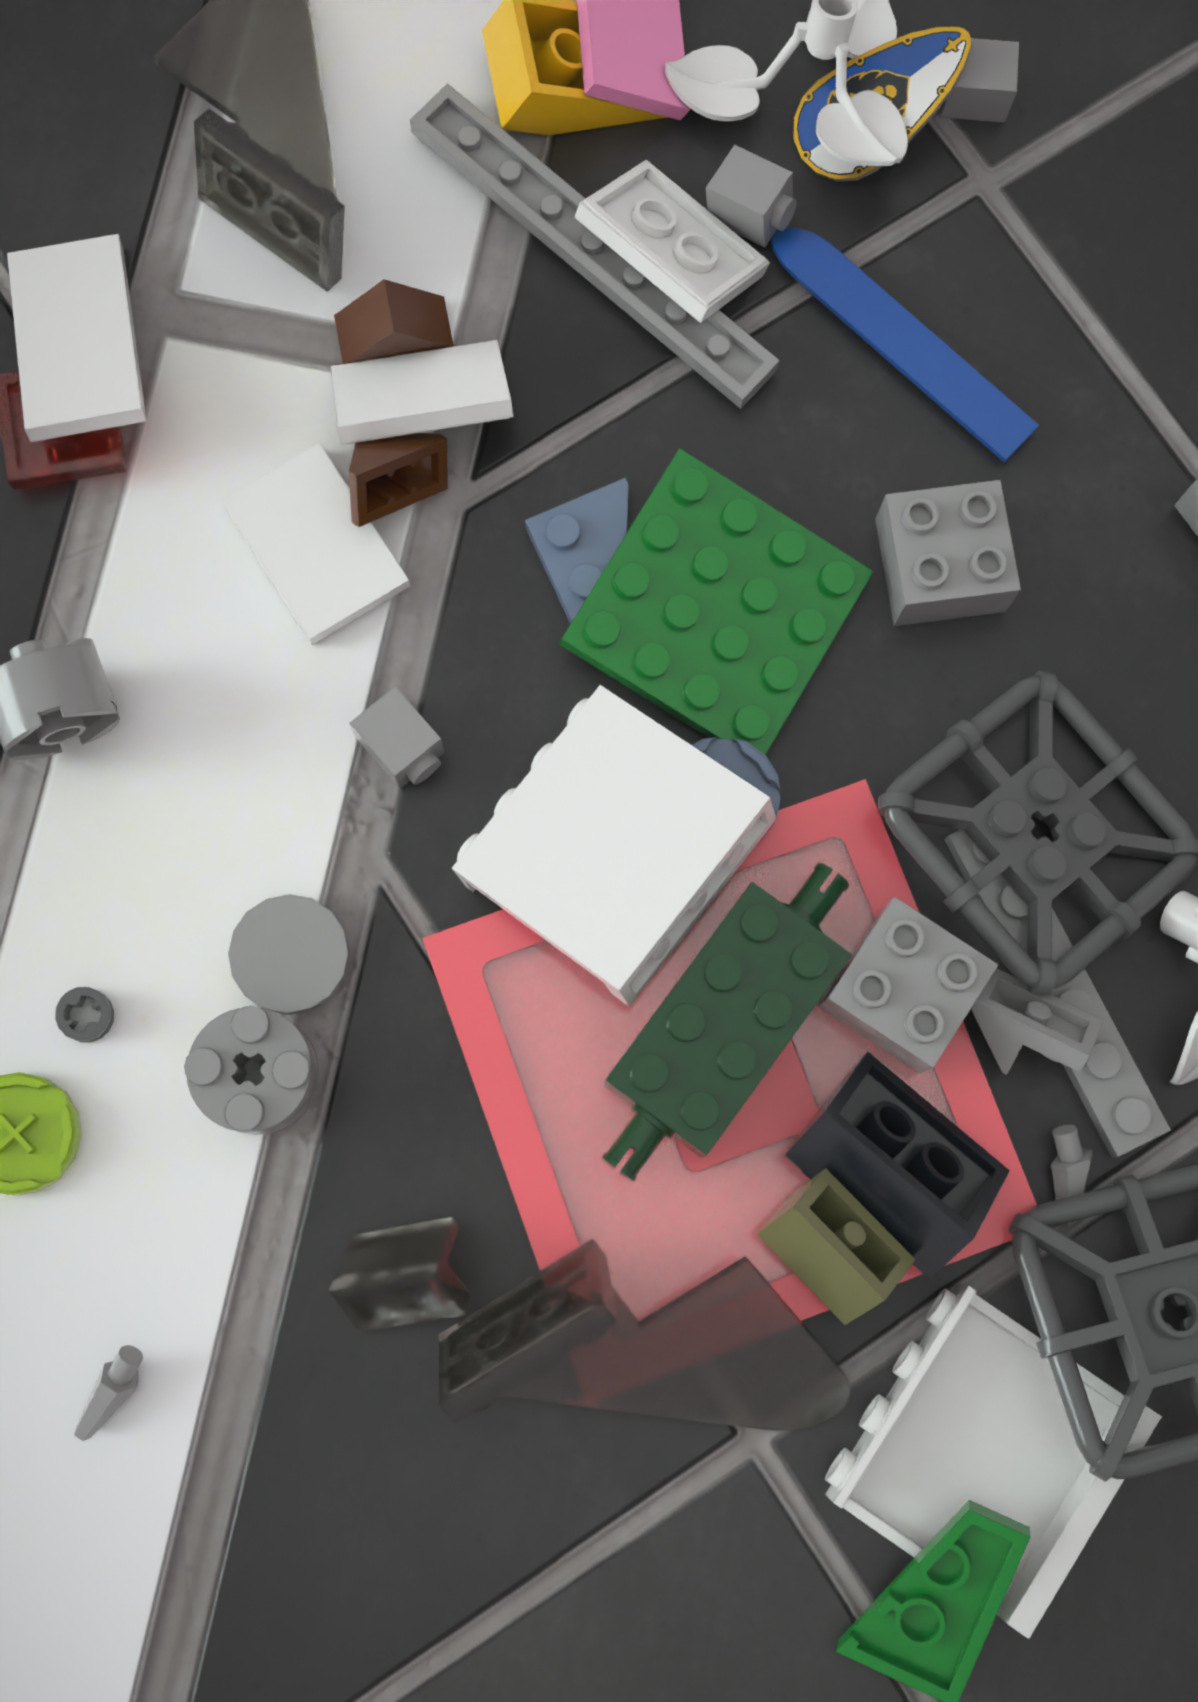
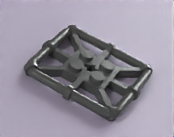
(1033, 866)
(1133, 1301)

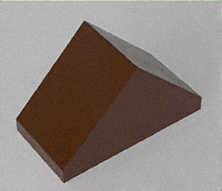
(392, 322)
(395, 474)

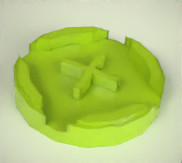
(36, 1133)

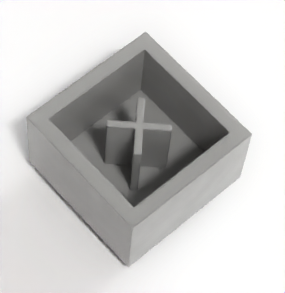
(947, 553)
(908, 986)

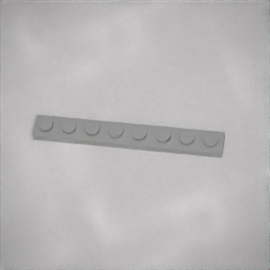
(547, 209)

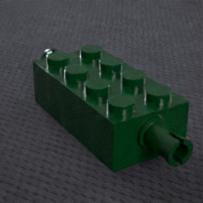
(726, 1020)

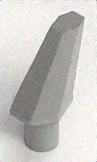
(1071, 1164)
(111, 1390)

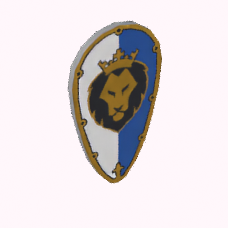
(910, 71)

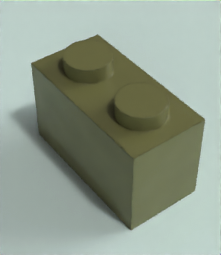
(836, 1247)

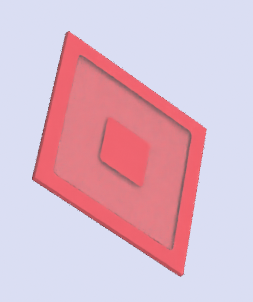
(550, 1033)

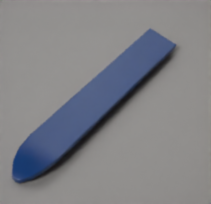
(903, 341)

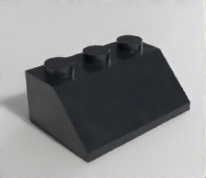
(902, 1163)

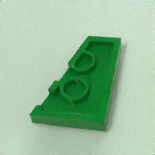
(941, 1605)

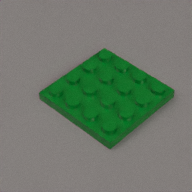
(716, 606)

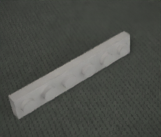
(1110, 1079)

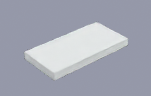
(75, 338)

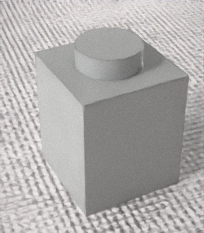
(986, 83)
(751, 196)
(398, 739)

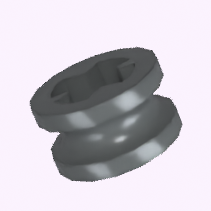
(76, 998)

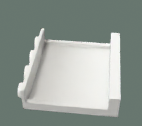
(615, 842)
(985, 1426)

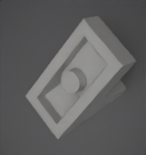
(1049, 1025)

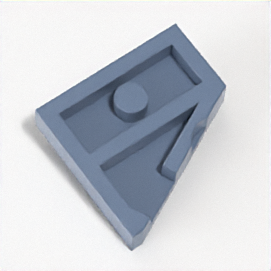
(579, 541)

